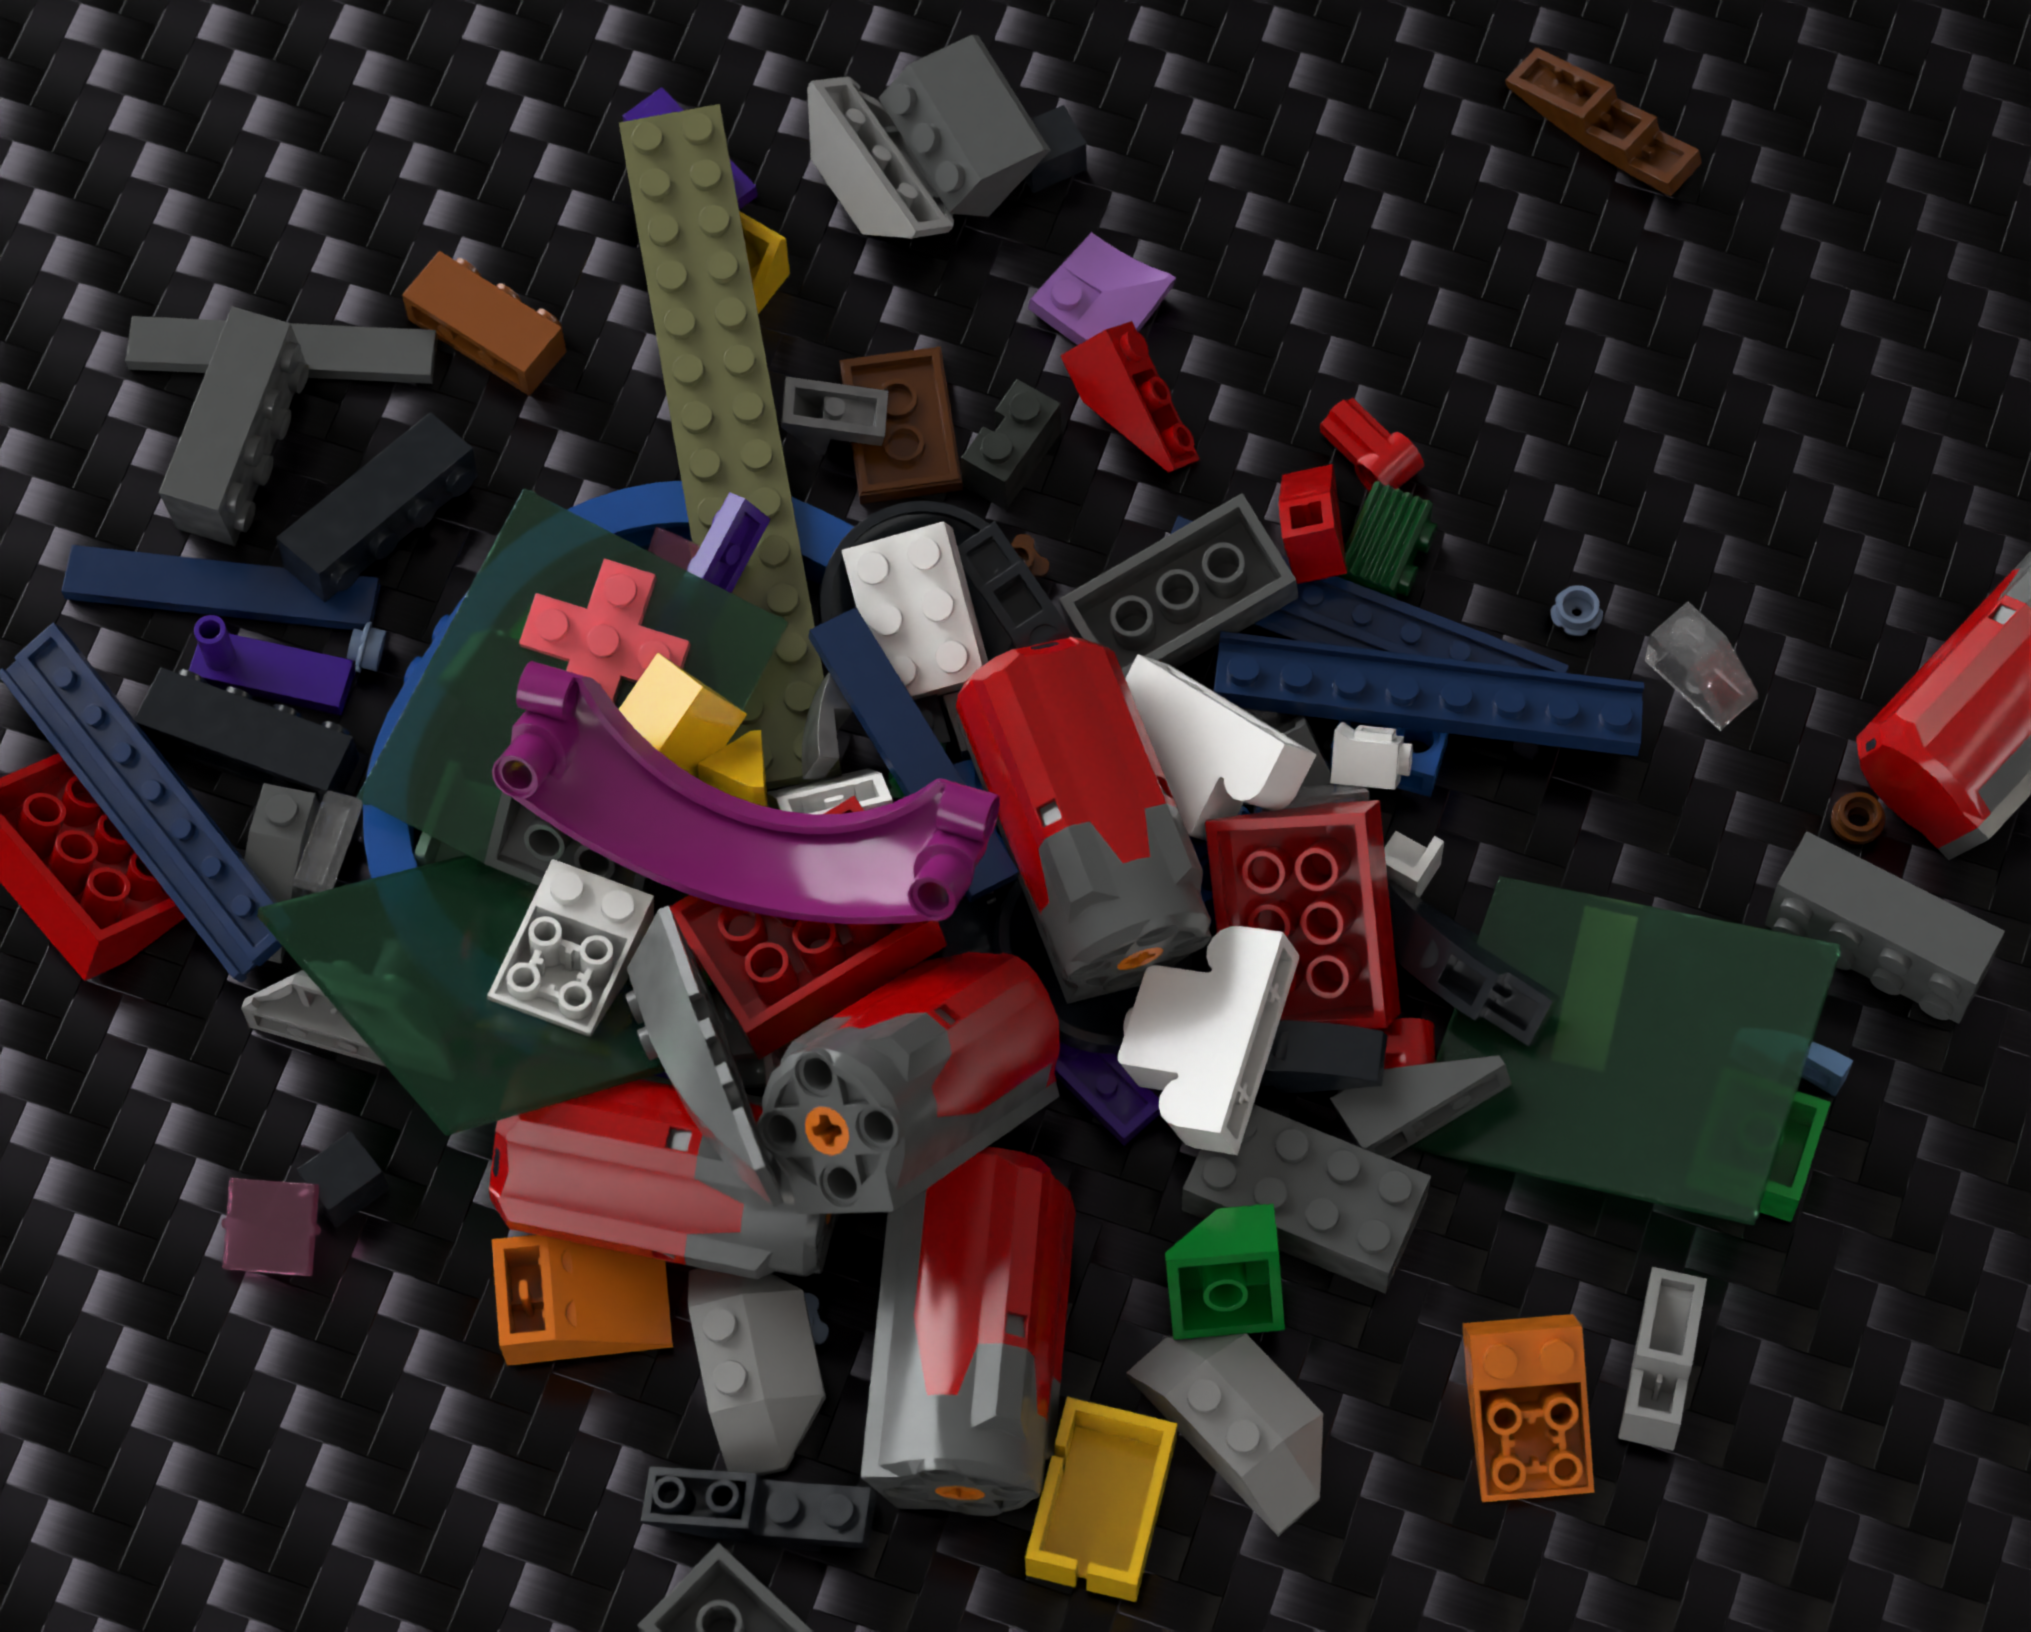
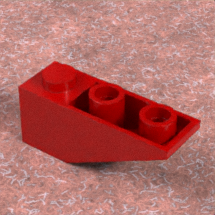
(1126, 391)
(1312, 524)

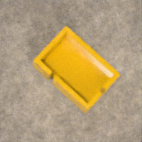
(1106, 1503)

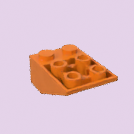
(577, 1300)
(1529, 1407)

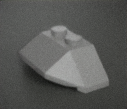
(870, 164)
(304, 1014)
(755, 1366)
(1240, 1419)

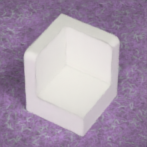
(1411, 863)

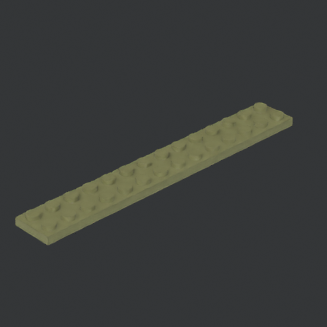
(723, 396)

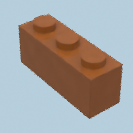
(485, 322)

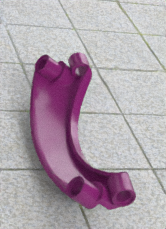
(618, 795)

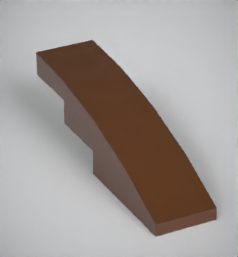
(1596, 118)

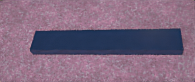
(212, 588)
(897, 726)

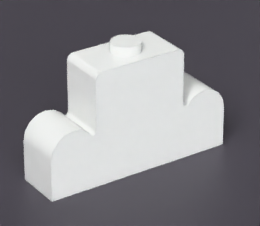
(1212, 748)
(1210, 1034)

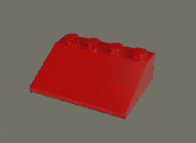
(77, 870)
(1324, 886)
(796, 973)

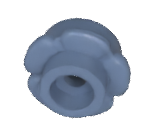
(1577, 598)
(366, 647)

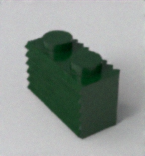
(1388, 539)

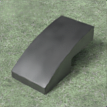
(824, 718)

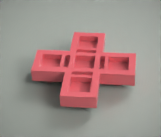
(608, 635)

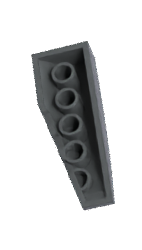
(694, 1050)

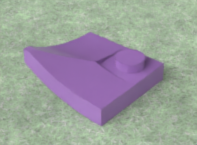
(1099, 291)

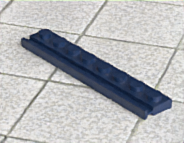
(1359, 617)
(1430, 693)
(144, 799)

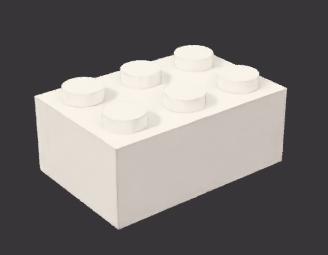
(918, 607)

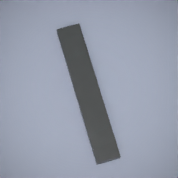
(327, 349)

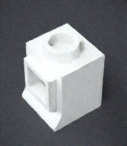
(1369, 757)

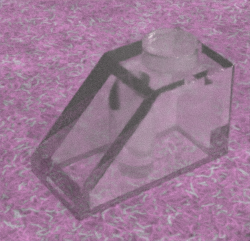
(1701, 665)

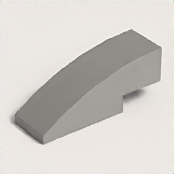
(1663, 1359)

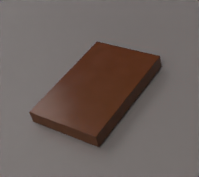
(919, 438)

